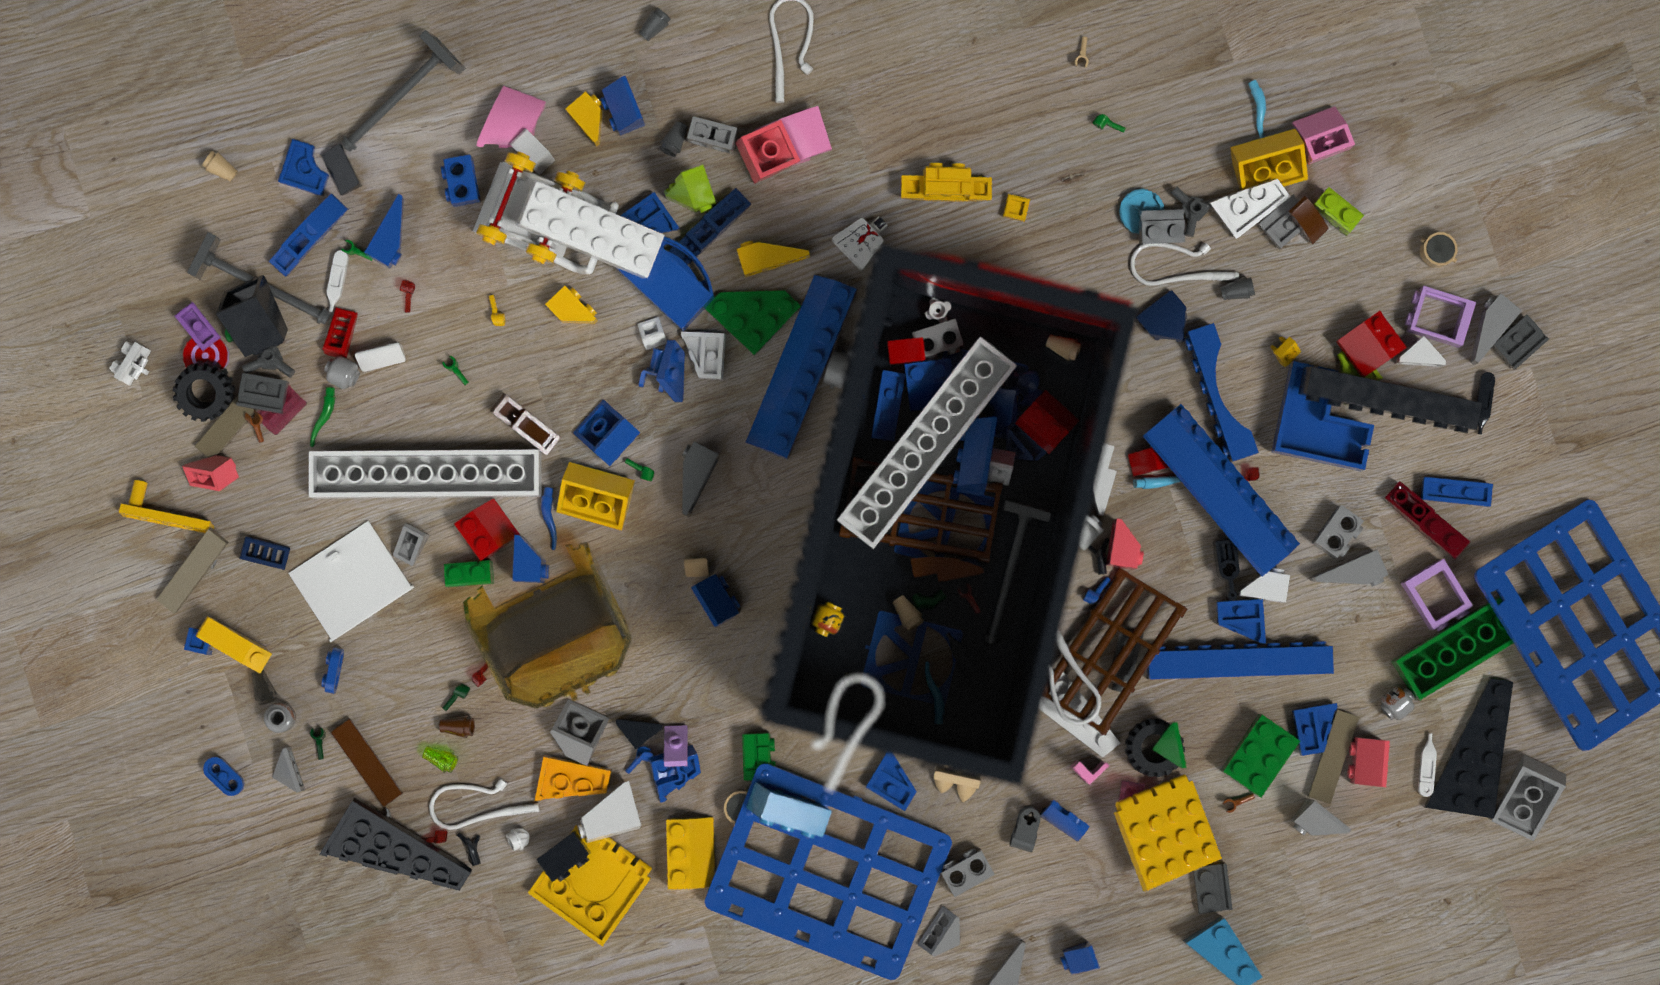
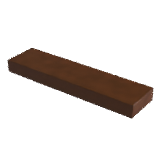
(367, 762)

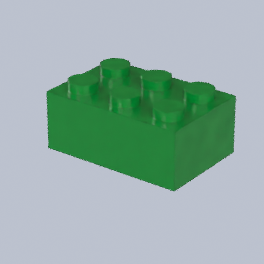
(1260, 755)

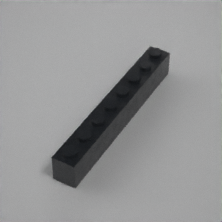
(1389, 398)

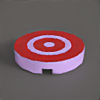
(216, 353)

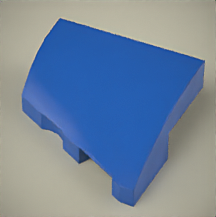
(670, 778)
(1064, 820)

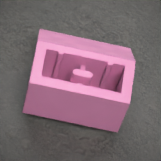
(1324, 134)

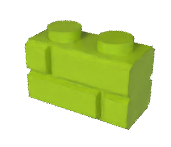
(1338, 211)

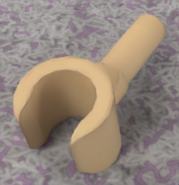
(1082, 53)

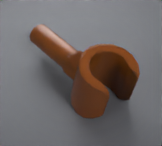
(255, 422)
(1238, 801)

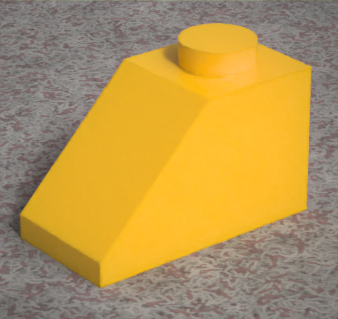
(587, 115)

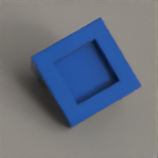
(195, 644)

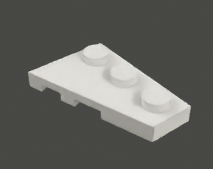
(1249, 206)

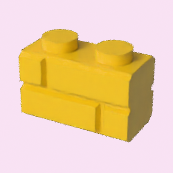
(947, 181)

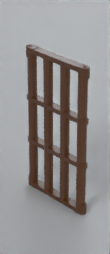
(981, 556)
(1133, 638)

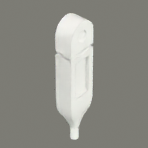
(337, 278)
(1427, 768)

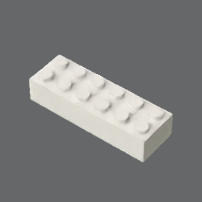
(590, 230)

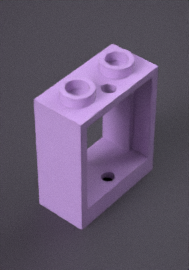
(1462, 324)
(1410, 584)

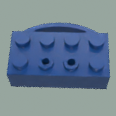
(674, 285)

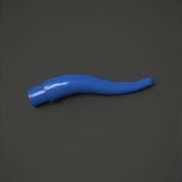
(546, 506)

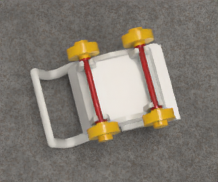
(506, 200)

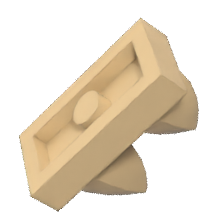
(965, 782)

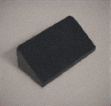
(341, 169)

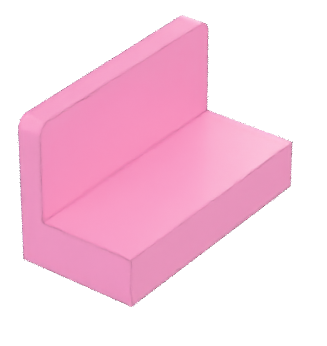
(1087, 776)

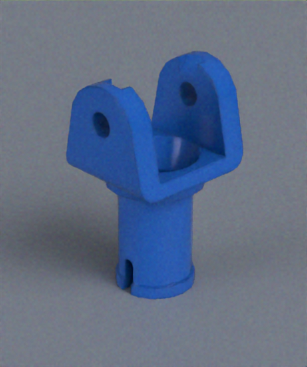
(653, 368)

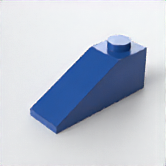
(388, 238)

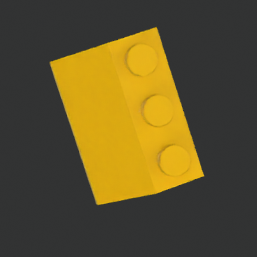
(1270, 158)
(595, 496)
(690, 852)

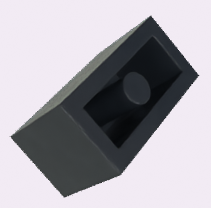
(564, 856)

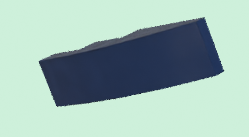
(713, 225)

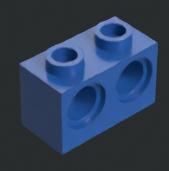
(466, 179)

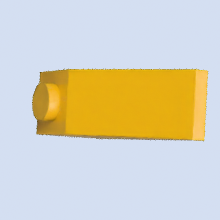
(764, 257)
(234, 644)

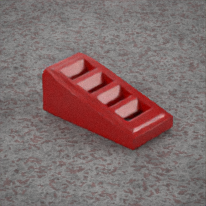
(345, 345)

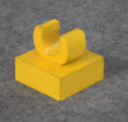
(1287, 351)

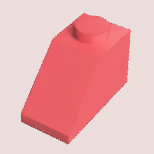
(211, 472)

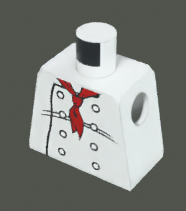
(860, 241)

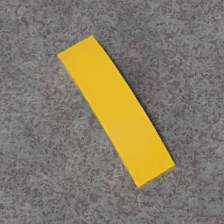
(913, 189)

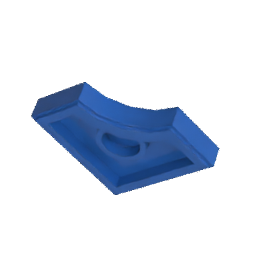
(301, 169)

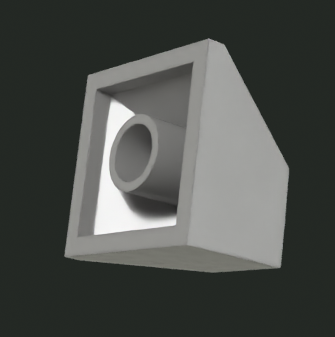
(579, 731)
(1316, 820)

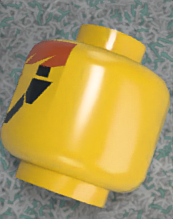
(827, 619)

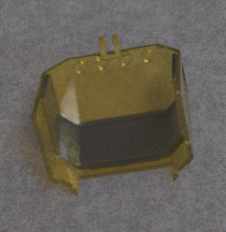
(552, 635)

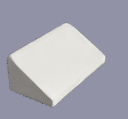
(380, 357)

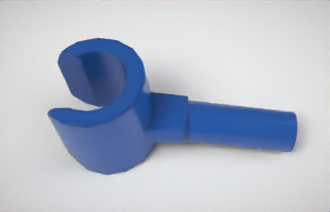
(1092, 596)
(642, 753)

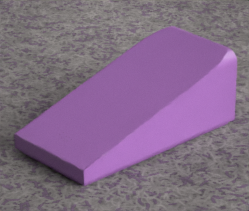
(197, 326)

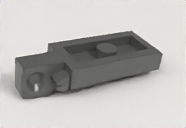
(1129, 664)

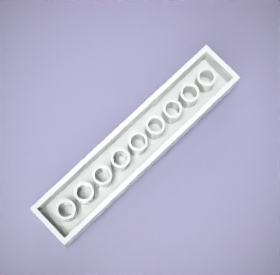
(926, 442)
(424, 474)

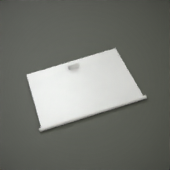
(350, 581)

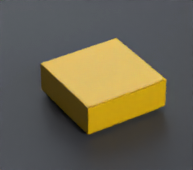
(1016, 208)

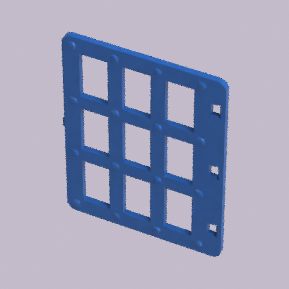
(1528, 638)
(827, 938)

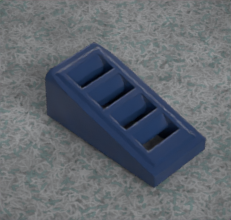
(245, 548)

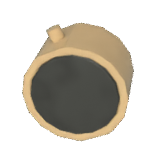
(1438, 249)
(733, 804)

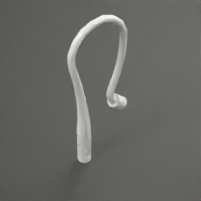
(805, 67)
(1203, 249)
(1066, 653)
(819, 742)
(500, 785)

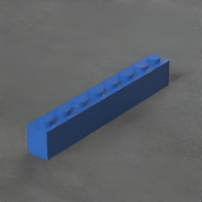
(1242, 662)

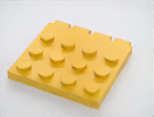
(1166, 832)
(598, 891)

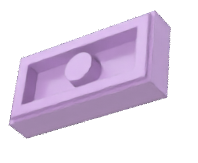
(675, 746)

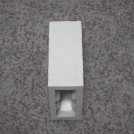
(611, 816)

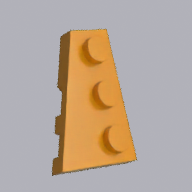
(570, 778)

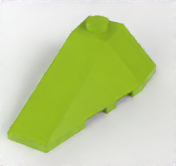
(692, 190)

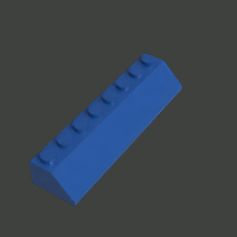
(801, 366)
(1221, 490)

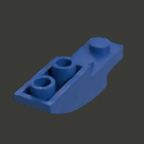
(308, 234)

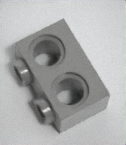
(712, 135)
(936, 334)
(1334, 528)
(970, 877)

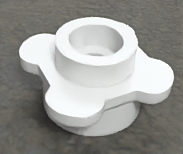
(943, 306)

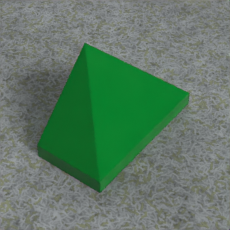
(1171, 745)

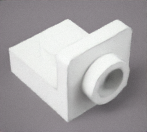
(1091, 531)

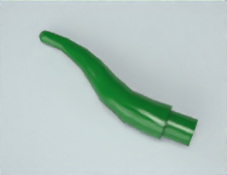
(328, 407)

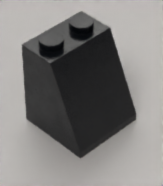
(252, 316)

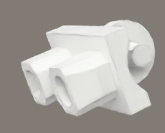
(132, 364)

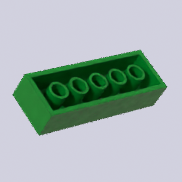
(1452, 651)

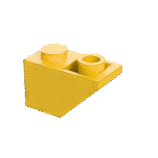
(569, 309)

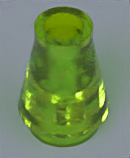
(440, 758)

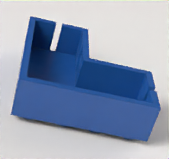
(1310, 432)

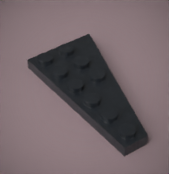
(1474, 766)
(386, 846)

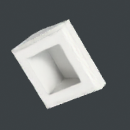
(652, 333)

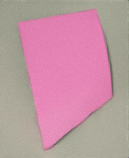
(509, 117)
(806, 133)

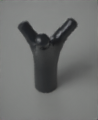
(1100, 556)
(471, 848)

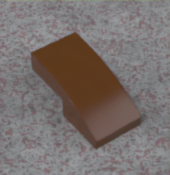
(1308, 219)

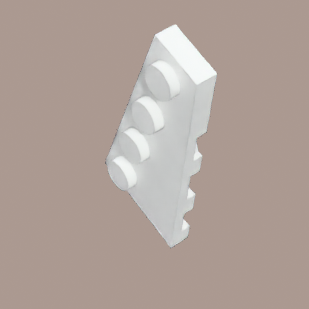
(1089, 736)

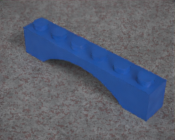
(1236, 438)

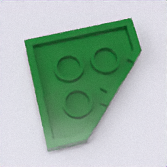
(753, 315)

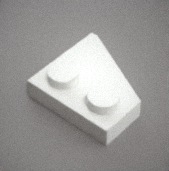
(707, 353)

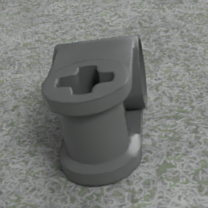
(1025, 833)

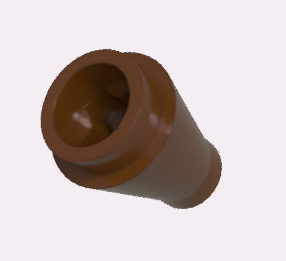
(458, 726)

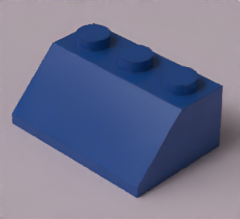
(975, 456)

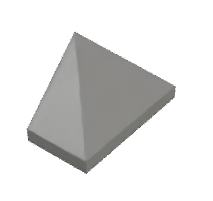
(288, 772)
(942, 933)

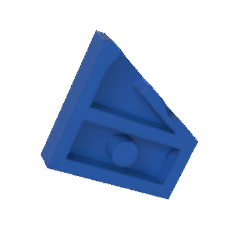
(651, 214)
(672, 371)
(1243, 617)
(1313, 727)
(892, 783)

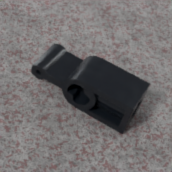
(1226, 553)

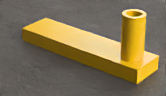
(135, 511)

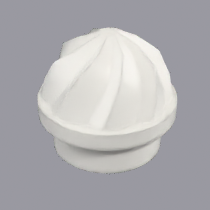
(517, 838)

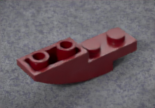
(1426, 520)

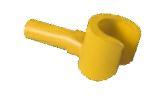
(497, 318)

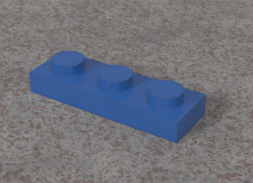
(888, 405)
(1456, 491)

